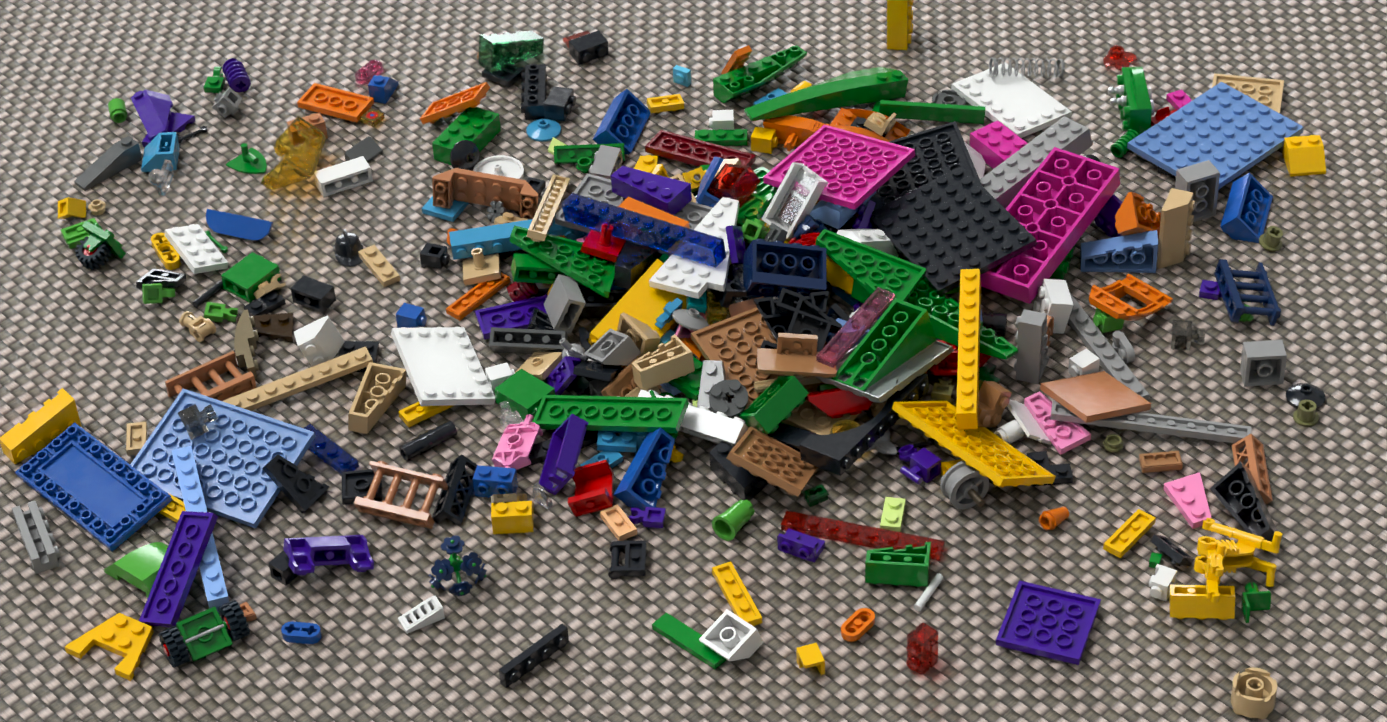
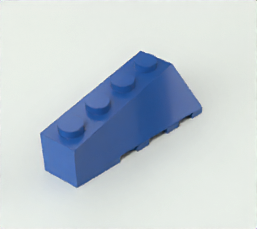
(646, 472)

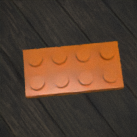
(335, 102)
(455, 103)

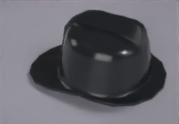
(347, 249)

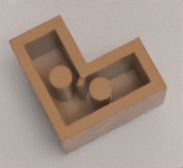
(991, 403)

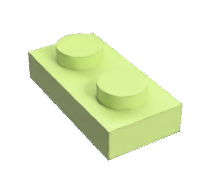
(893, 514)

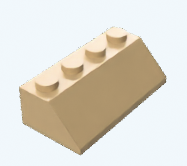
(1175, 228)

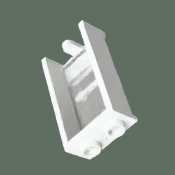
(794, 198)

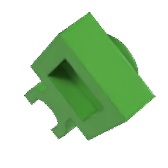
(218, 312)

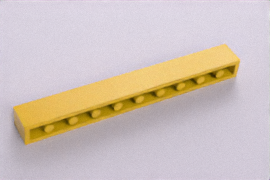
(968, 349)

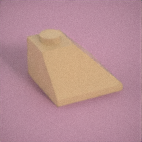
(641, 334)

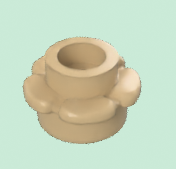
(97, 207)

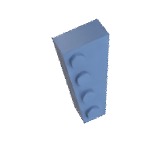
(1121, 254)

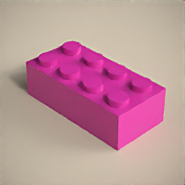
(995, 143)

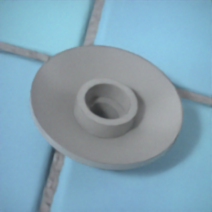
(689, 319)

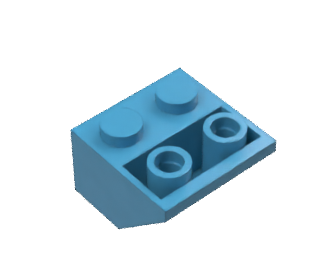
(161, 148)

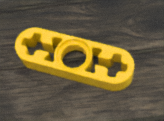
(165, 256)

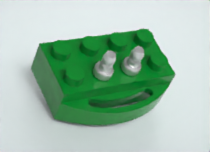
(1133, 99)

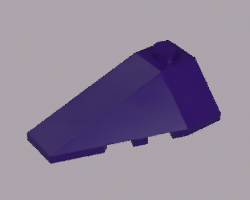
(153, 111)

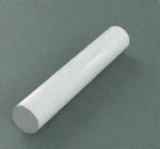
(928, 592)

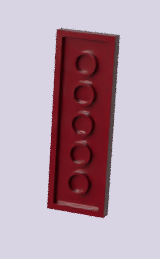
(693, 150)

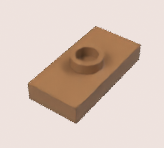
(1160, 461)

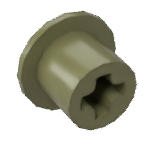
(1271, 239)
(1306, 413)

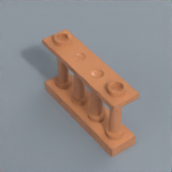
(212, 370)
(404, 512)

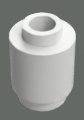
(1010, 432)

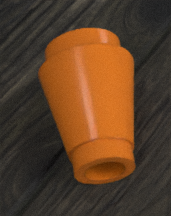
(1052, 518)

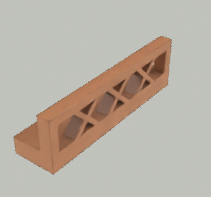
(1256, 463)

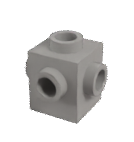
(227, 102)

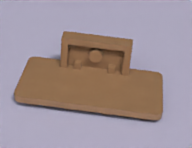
(793, 356)

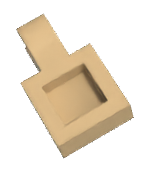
(266, 287)

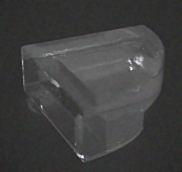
(540, 497)

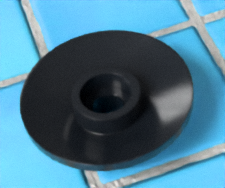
(460, 154)
(1305, 391)

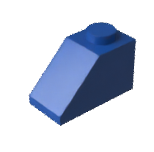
(381, 88)

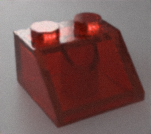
(734, 183)

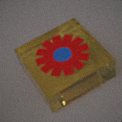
(372, 117)

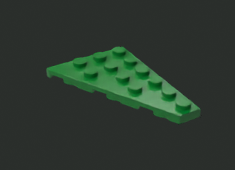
(567, 257)
(871, 266)

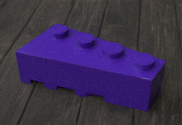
(652, 189)

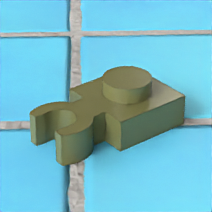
(942, 390)

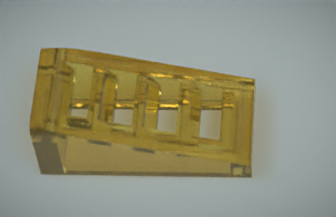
(714, 311)

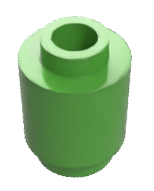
(117, 110)

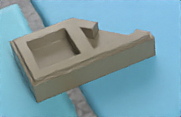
(514, 497)

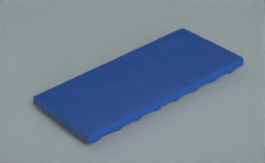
(93, 486)

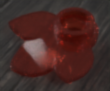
(1118, 57)

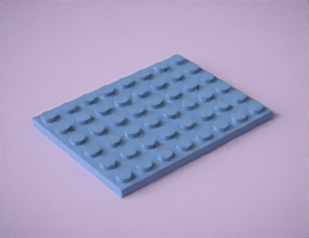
(1216, 127)
(226, 456)

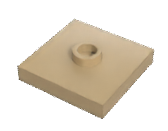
(541, 364)

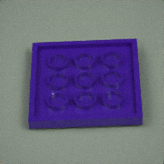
(1048, 622)

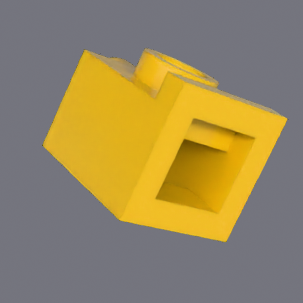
(689, 178)

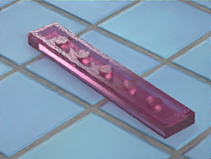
(855, 327)

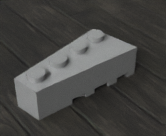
(1031, 346)

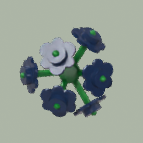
(445, 568)

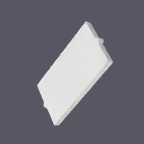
(1027, 422)

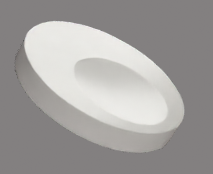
(501, 166)

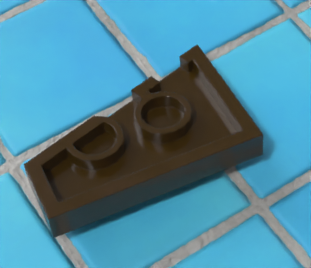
(275, 326)

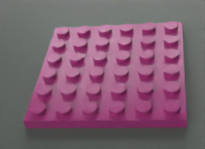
(848, 161)

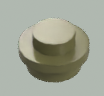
(1113, 443)

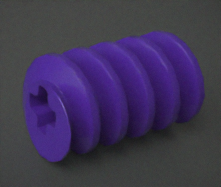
(236, 75)

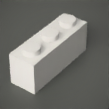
(343, 176)

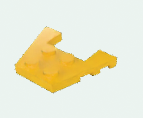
(118, 635)

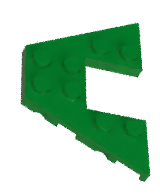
(759, 199)

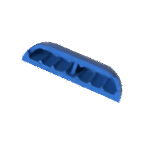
(238, 225)

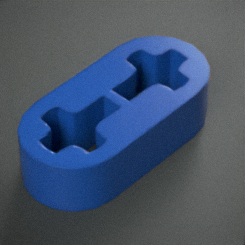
(301, 632)

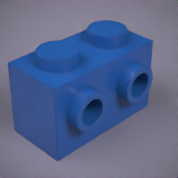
(494, 480)

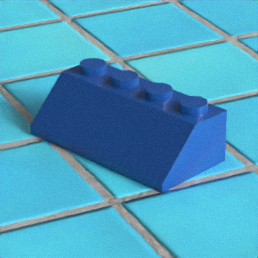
(623, 121)
(1246, 209)

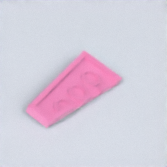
(1061, 434)

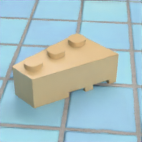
(663, 365)

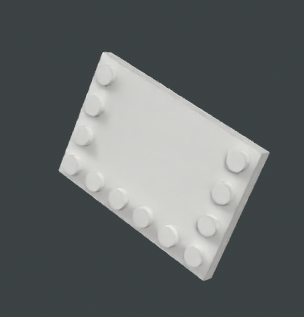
(1012, 101)
(443, 366)

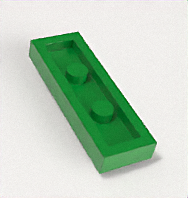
(723, 137)

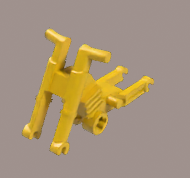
(1227, 556)

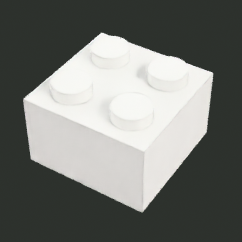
(1055, 301)

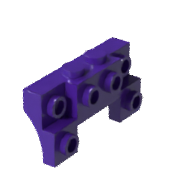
(328, 550)

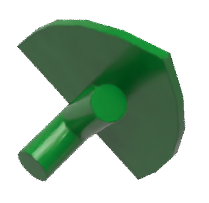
(249, 161)

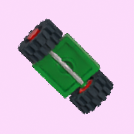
(204, 634)

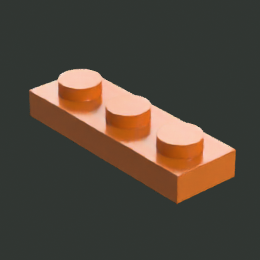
(737, 59)

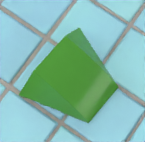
(139, 566)

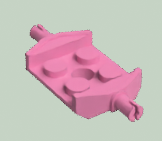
(516, 444)

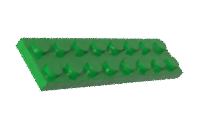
(613, 412)

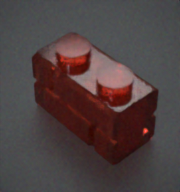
(922, 648)

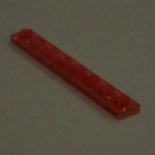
(857, 534)

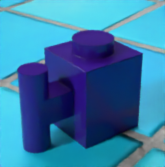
(923, 467)

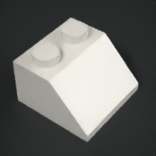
(319, 341)
(732, 637)

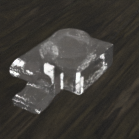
(508, 417)

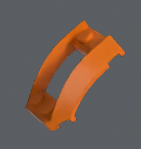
(846, 117)
(1109, 300)

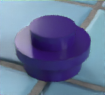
(906, 452)

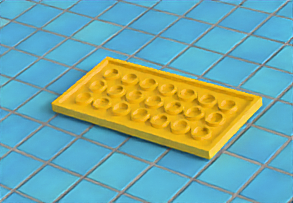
(977, 447)

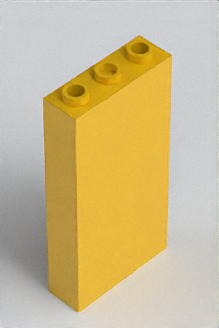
(641, 303)

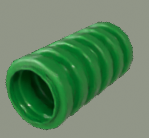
(1120, 148)

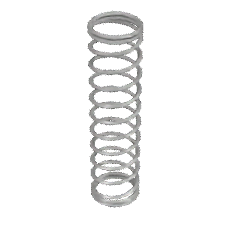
(1056, 67)

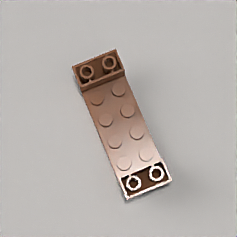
(482, 189)

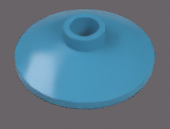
(543, 130)

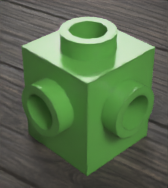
(754, 230)

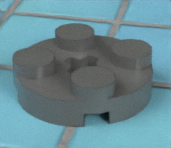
(724, 388)

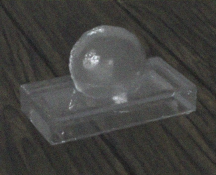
(162, 178)

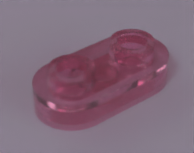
(366, 73)

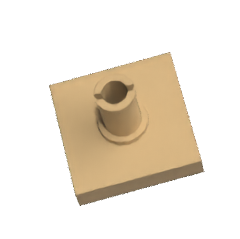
(481, 267)

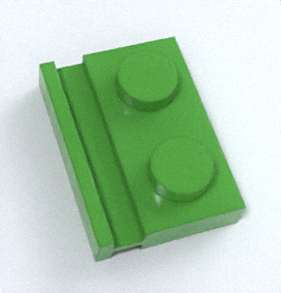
(75, 233)

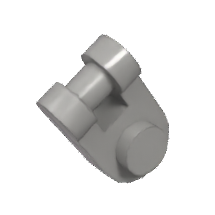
(1123, 347)

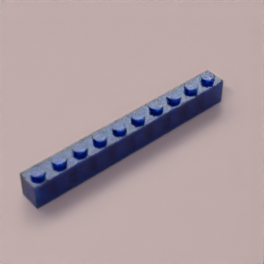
(645, 230)

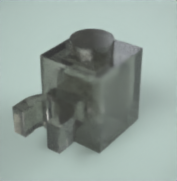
(1183, 335)
(195, 421)

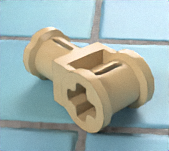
(198, 327)

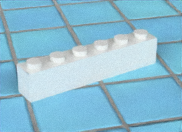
(708, 425)

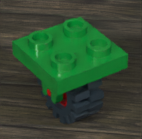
(98, 246)

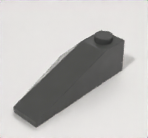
(114, 160)

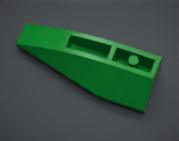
(755, 74)

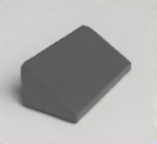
(366, 148)

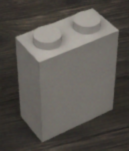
(564, 303)

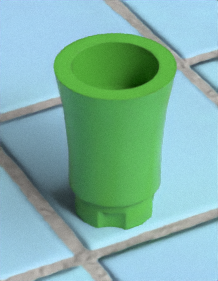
(733, 519)

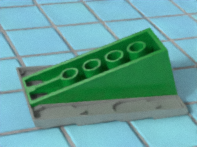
(890, 354)

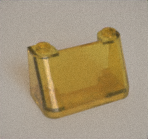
(300, 152)

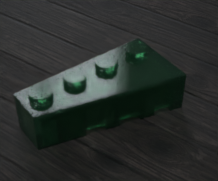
(508, 49)

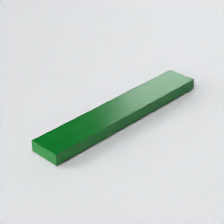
(933, 111)

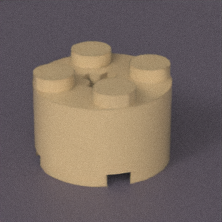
(1253, 693)

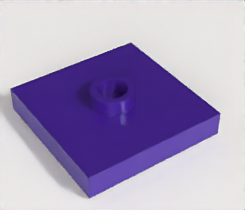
(735, 243)

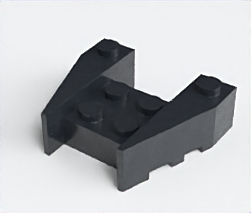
(805, 318)

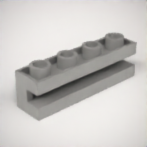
(36, 537)

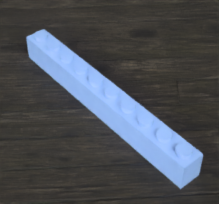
(194, 501)

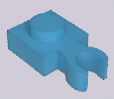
(666, 317)

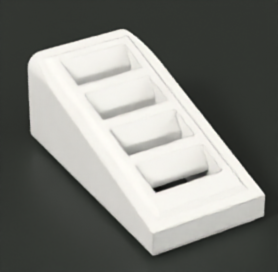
(430, 606)

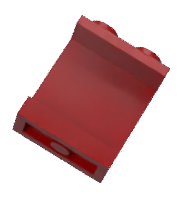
(592, 488)

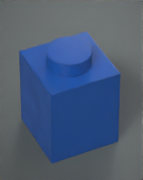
(410, 316)

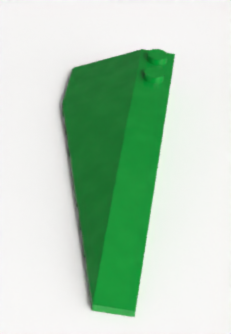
(837, 92)
(945, 319)

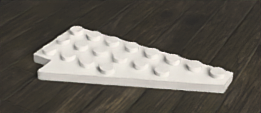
(694, 278)

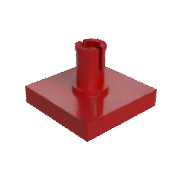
(603, 244)

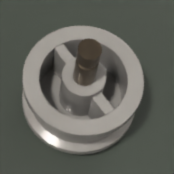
(964, 486)

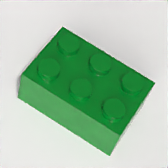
(774, 404)

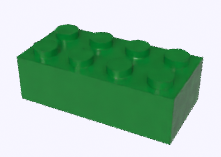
(472, 125)

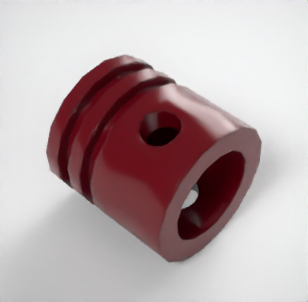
(523, 290)

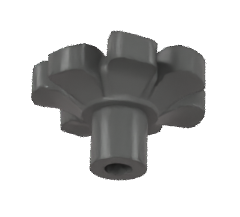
(495, 210)

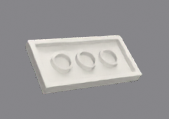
(196, 249)

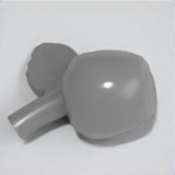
(572, 350)
(884, 445)

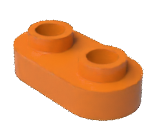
(854, 626)

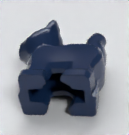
(809, 226)

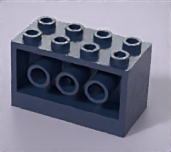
(783, 265)

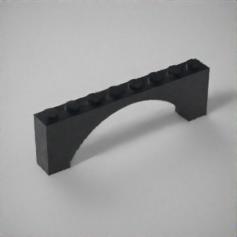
(840, 450)

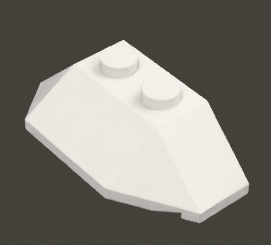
(871, 237)

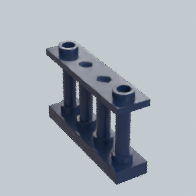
(1233, 298)

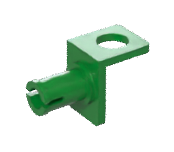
(1254, 600)

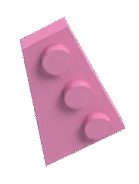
(1189, 498)

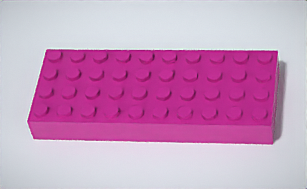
(1056, 211)

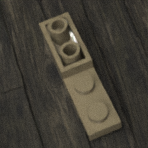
(245, 343)

